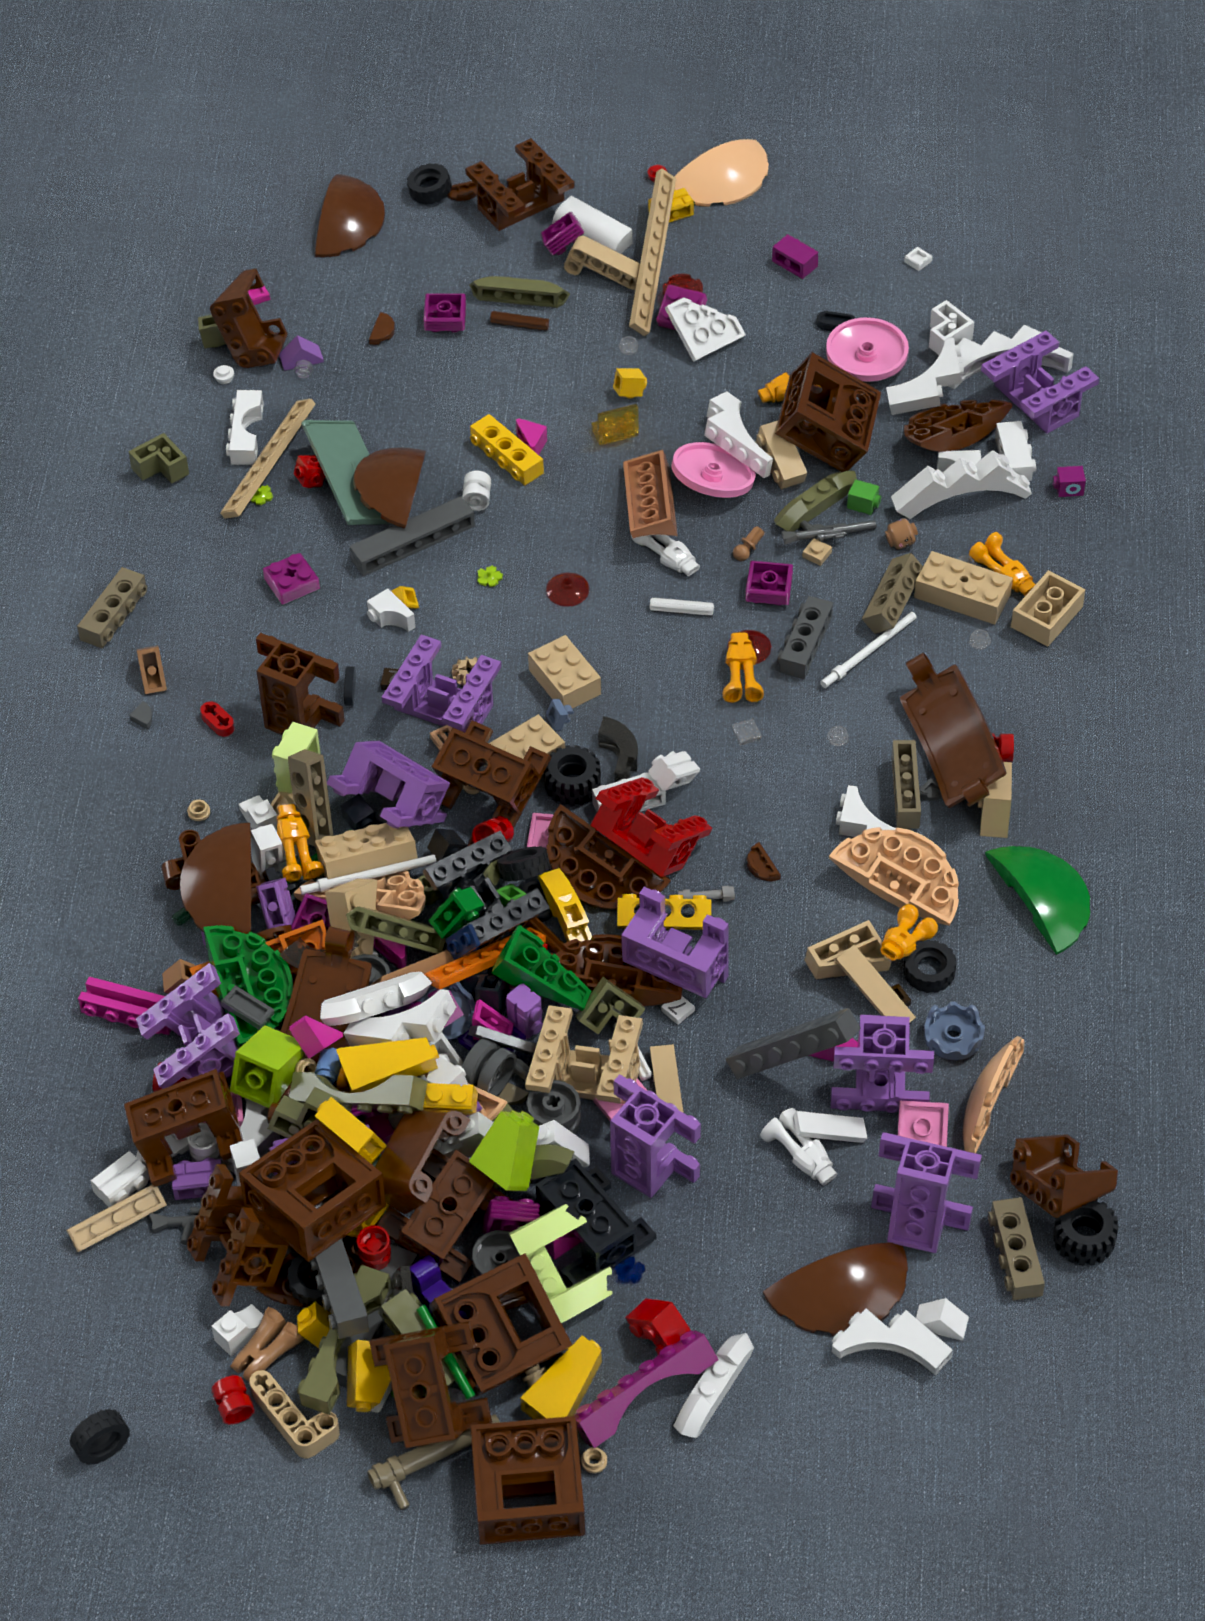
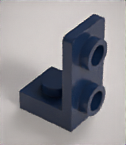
(463, 942)

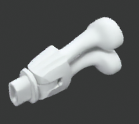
(675, 554)
(810, 1158)

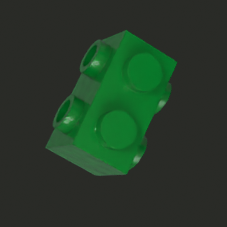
(456, 912)

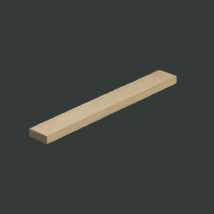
(267, 458)

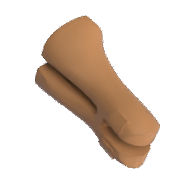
(269, 1328)

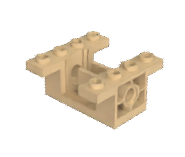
(585, 1067)

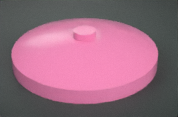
(868, 348)
(712, 470)

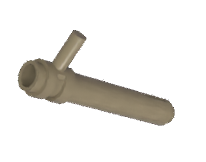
(397, 1468)

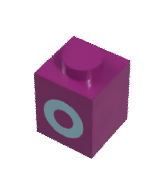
(1069, 481)

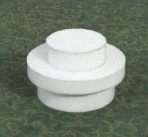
(223, 374)

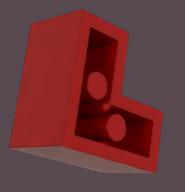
(658, 1322)

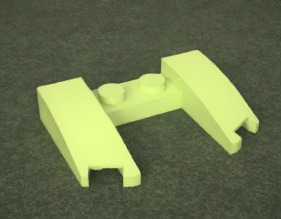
(532, 1241)

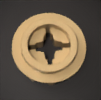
(459, 670)

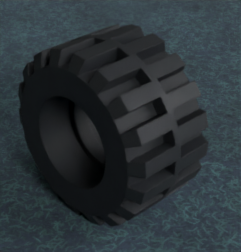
(572, 789)
(1086, 1248)

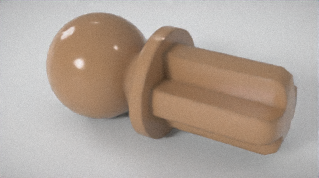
(742, 552)

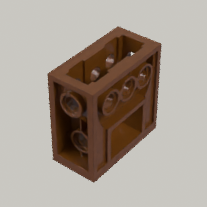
(832, 413)
(316, 1197)
(490, 1322)
(524, 1461)

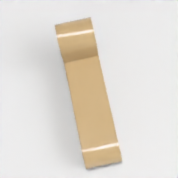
(603, 261)
(288, 1412)

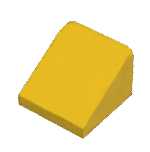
(407, 596)

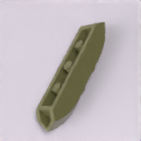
(519, 291)
(815, 500)
(396, 929)
(549, 1161)

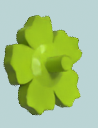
(262, 495)
(489, 576)

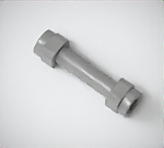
(726, 893)

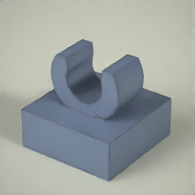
(558, 714)

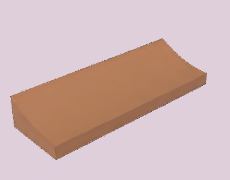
(650, 495)

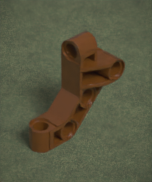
(173, 868)

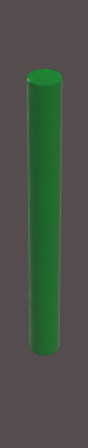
(449, 1358)

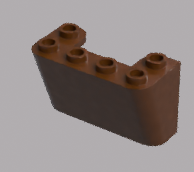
(241, 326)
(1053, 1179)

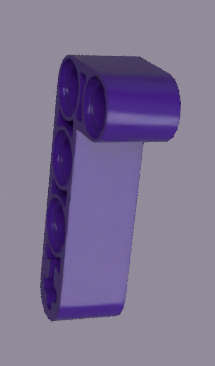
(429, 1285)

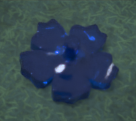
(630, 1271)

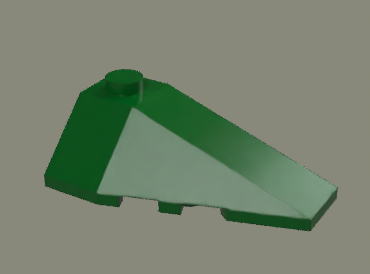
(530, 963)

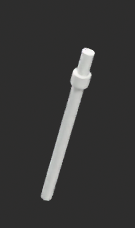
(840, 670)
(325, 884)

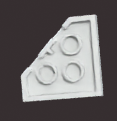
(702, 327)

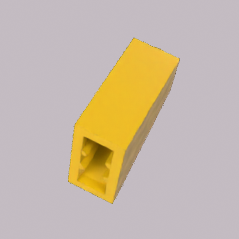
(350, 1129)
(365, 1381)

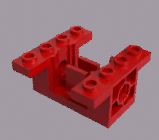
(646, 835)

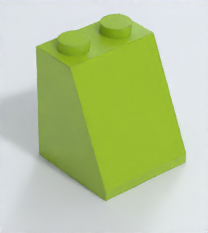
(265, 1066)
(508, 1150)

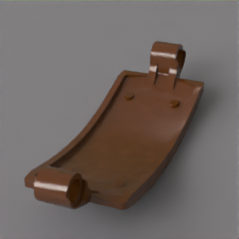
(952, 732)
(322, 978)

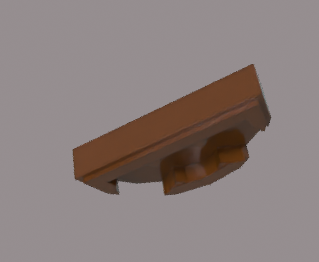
(463, 191)
(383, 329)
(761, 865)
(273, 933)

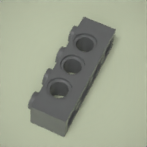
(805, 637)

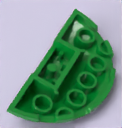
(1049, 890)
(253, 967)

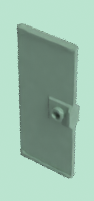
(339, 452)

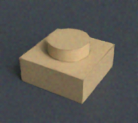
(817, 552)

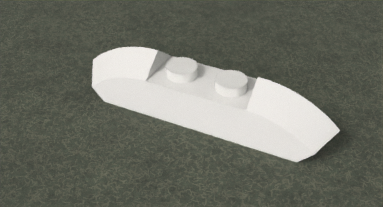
(374, 999)
(713, 1385)

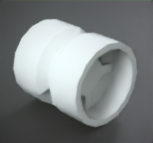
(477, 490)
(203, 1145)

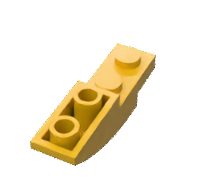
(565, 905)

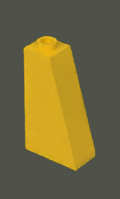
(375, 1063)
(564, 1383)

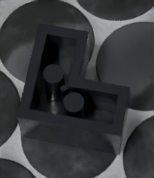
(487, 988)

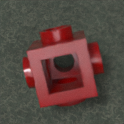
(309, 471)

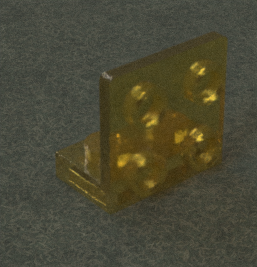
(616, 424)

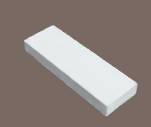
(830, 1127)

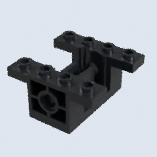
(466, 870)
(608, 1233)

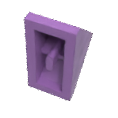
(299, 350)

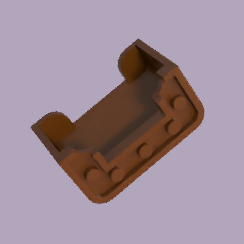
(407, 1152)

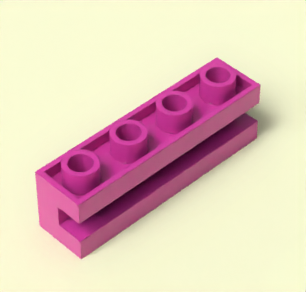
(117, 1002)

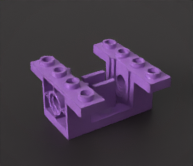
(1032, 389)
(439, 699)
(385, 771)
(667, 953)
(202, 1024)
(880, 1060)
(640, 1147)
(920, 1191)

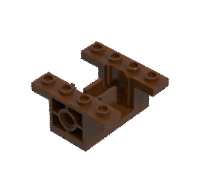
(521, 198)
(285, 683)
(506, 776)
(179, 1112)
(431, 1227)
(251, 1246)
(416, 1361)

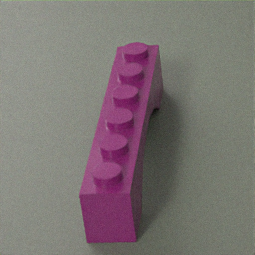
(601, 1417)

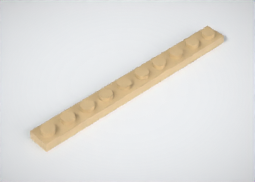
(652, 252)

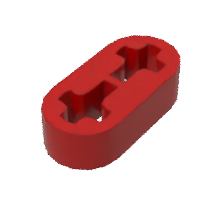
(214, 721)

